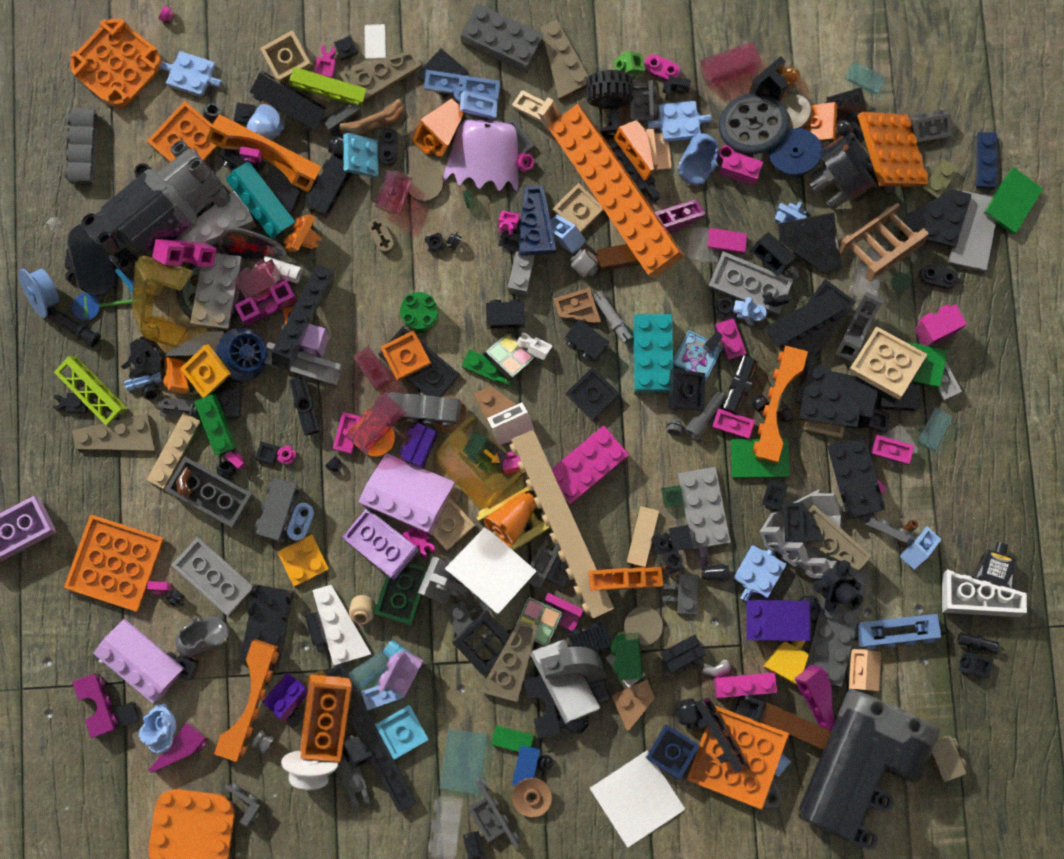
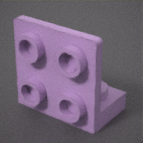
(401, 673)

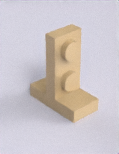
(540, 110)

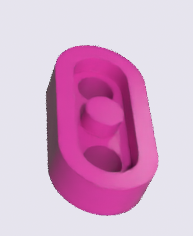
(660, 70)

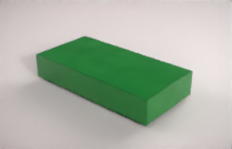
(511, 738)

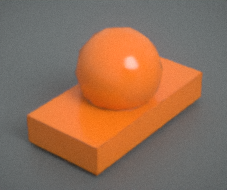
(175, 379)

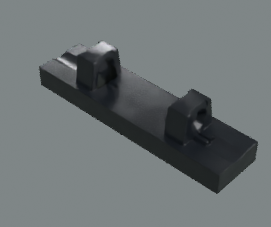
(720, 731)

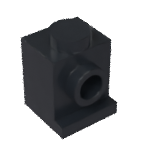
(355, 752)

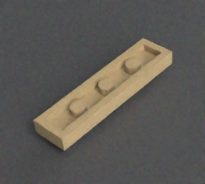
(174, 450)

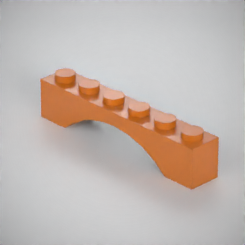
(296, 168)
(770, 443)
(259, 660)

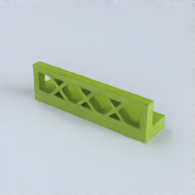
(326, 87)
(96, 385)

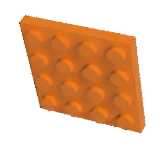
(893, 149)
(114, 563)
(760, 747)

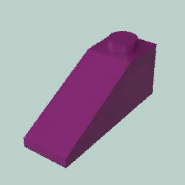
(680, 215)
(817, 693)
(185, 744)

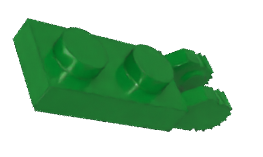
(482, 366)

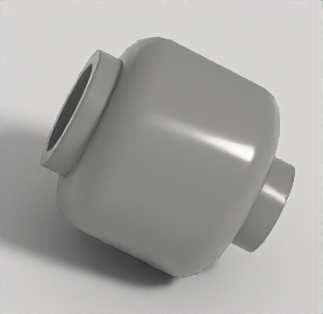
(584, 263)

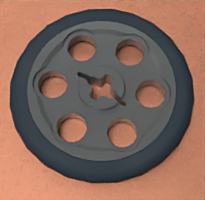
(754, 145)

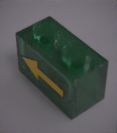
(485, 453)

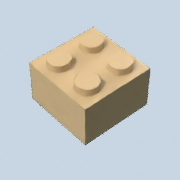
(286, 54)

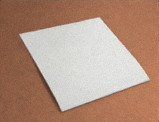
(491, 570)
(637, 799)

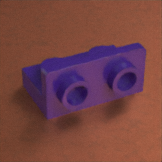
(285, 696)

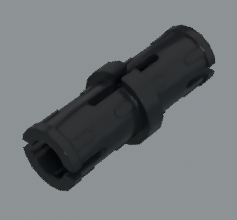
(978, 643)

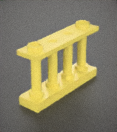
(537, 525)

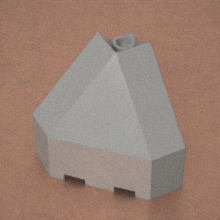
(801, 553)

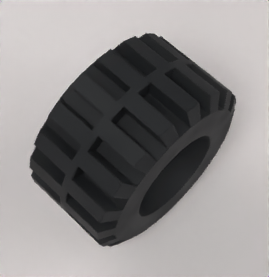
(609, 89)

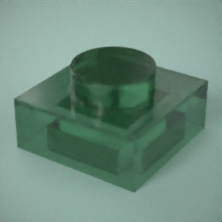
(672, 496)

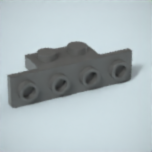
(488, 818)

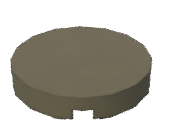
(798, 110)
(426, 183)
(646, 622)

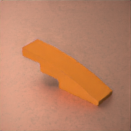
(625, 578)

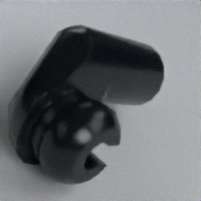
(776, 301)

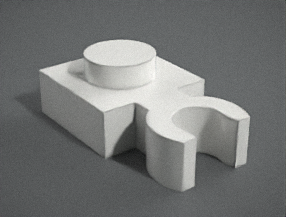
(535, 346)

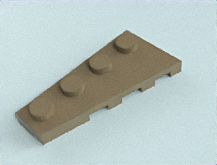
(565, 65)
(123, 434)
(837, 542)

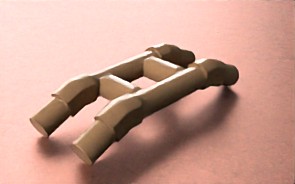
(375, 121)

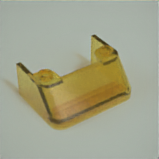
(149, 281)
(465, 475)

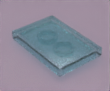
(463, 760)

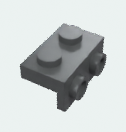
(642, 106)

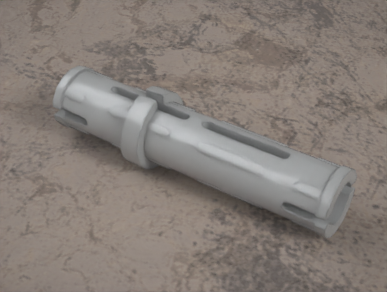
(616, 323)

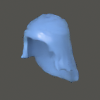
(698, 160)

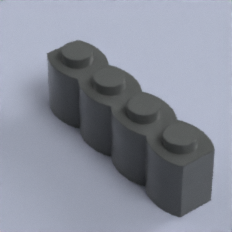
(82, 146)
(429, 408)

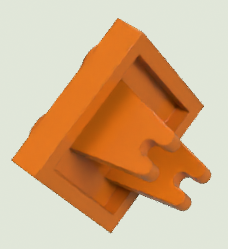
(302, 235)

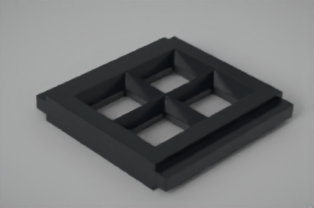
(496, 629)

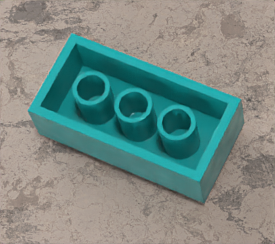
(652, 353)

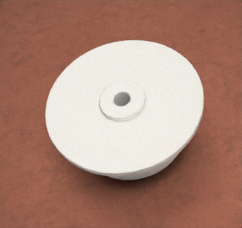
(307, 772)

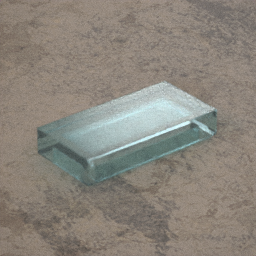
(865, 78)
(935, 428)

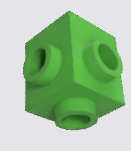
(630, 62)

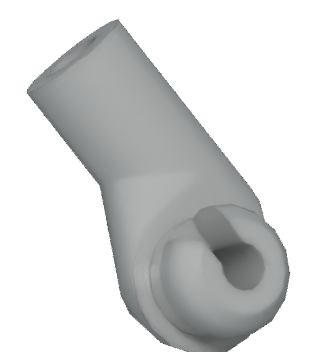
(717, 671)

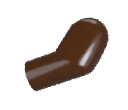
(182, 485)
(910, 526)

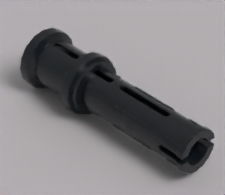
(80, 330)

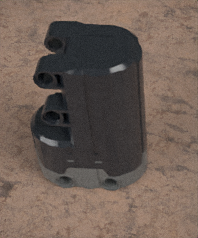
(860, 748)

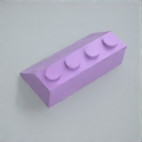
(138, 661)

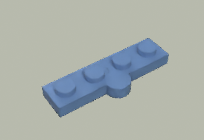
(457, 84)

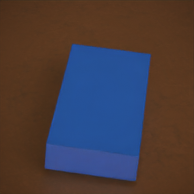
(525, 764)

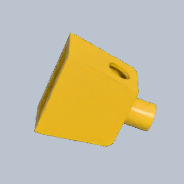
(788, 660)

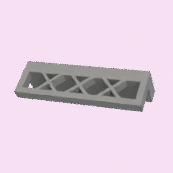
(311, 367)

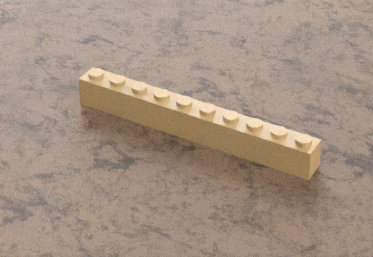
(560, 520)

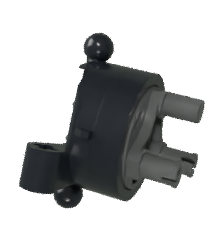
(847, 167)

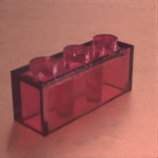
(730, 64)
(375, 423)

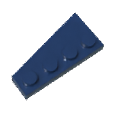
(536, 227)

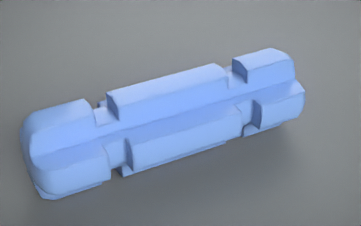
(139, 382)

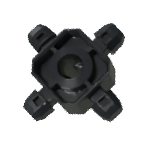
(839, 588)

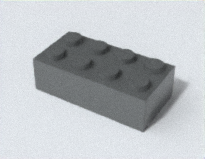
(502, 38)
(213, 494)

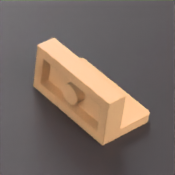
(659, 151)
(865, 670)

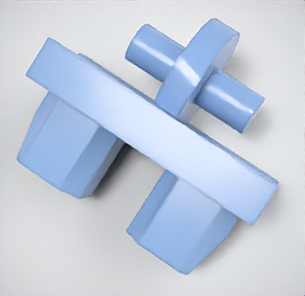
(789, 212)
(749, 311)

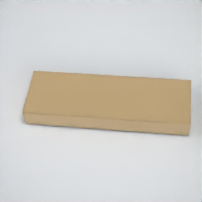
(642, 536)

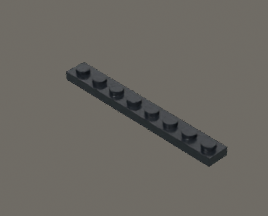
(369, 734)

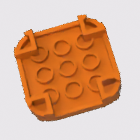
(115, 63)
(191, 826)

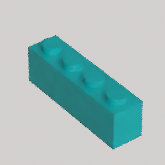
(259, 200)

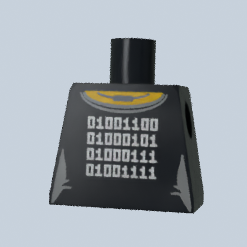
(996, 567)

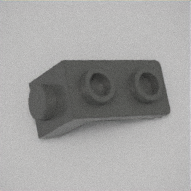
(252, 814)

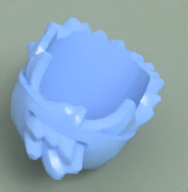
(266, 122)
(158, 729)

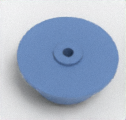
(39, 290)

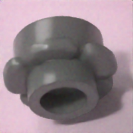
(674, 427)

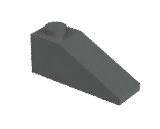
(191, 347)

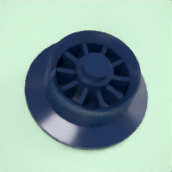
(796, 153)
(242, 353)

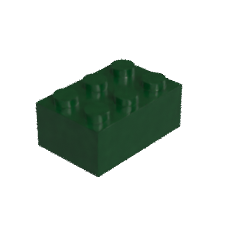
(400, 597)

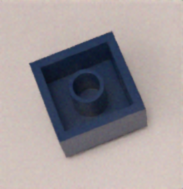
(672, 751)

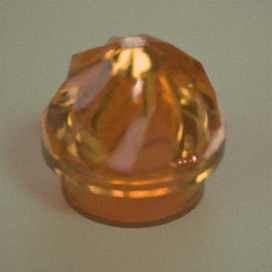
(791, 74)

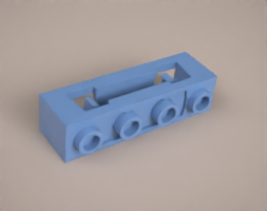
(930, 627)

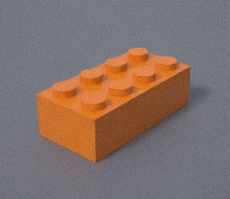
(325, 718)

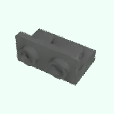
(345, 114)
(932, 125)

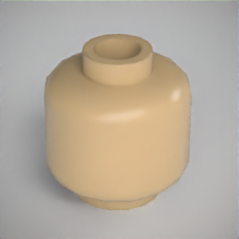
(362, 609)

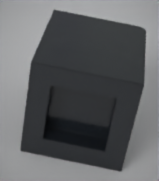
(680, 538)
(749, 707)

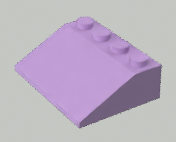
(407, 493)

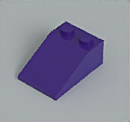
(778, 620)

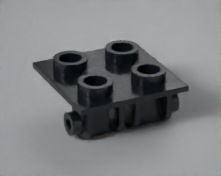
(849, 105)

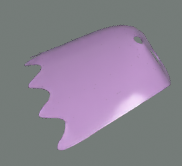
(484, 153)

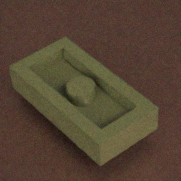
(940, 179)

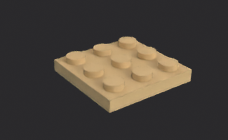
(887, 363)

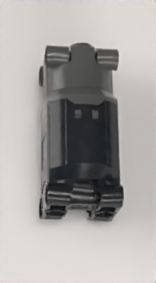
(154, 208)

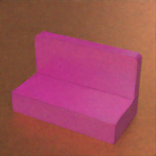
(571, 612)

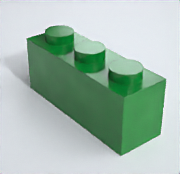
(215, 424)

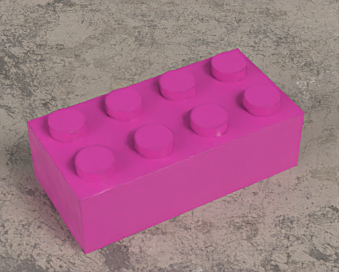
(588, 464)

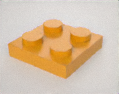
(205, 371)
(303, 560)

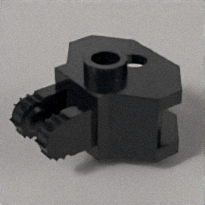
(145, 357)

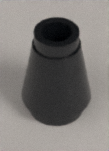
(716, 573)

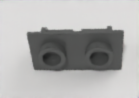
(175, 407)

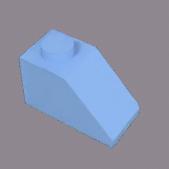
(566, 234)
(920, 548)

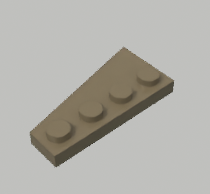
(382, 74)
(510, 668)

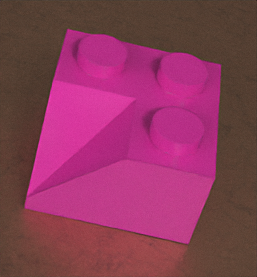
(940, 326)

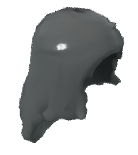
(201, 636)

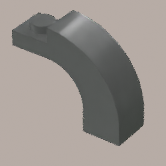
(858, 326)
(575, 660)

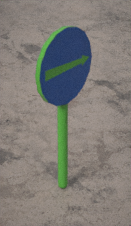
(87, 307)

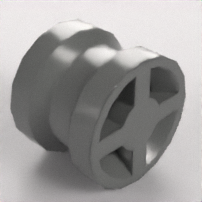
(263, 742)

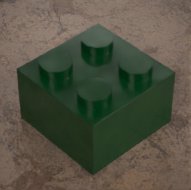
(628, 656)

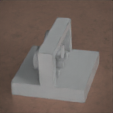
(440, 583)

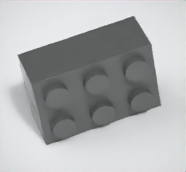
(277, 510)

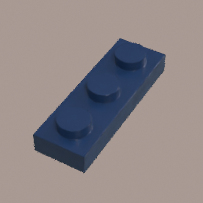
(986, 160)

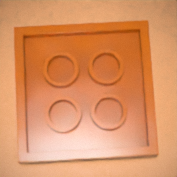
(183, 125)

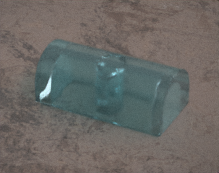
(369, 670)

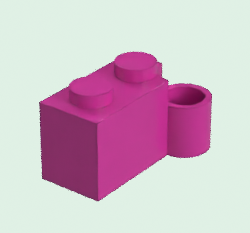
(739, 166)

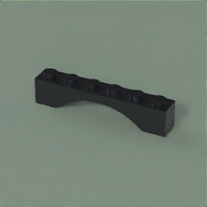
(292, 335)

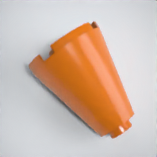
(511, 518)

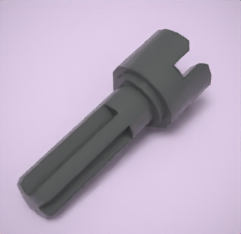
(698, 425)

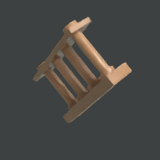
(888, 258)

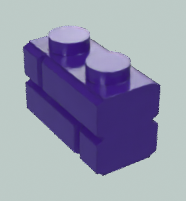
(418, 445)

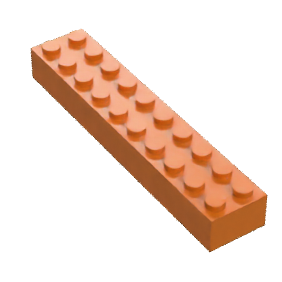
(616, 191)

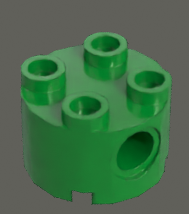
(419, 312)

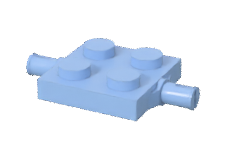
(190, 74)
(678, 121)
(759, 572)

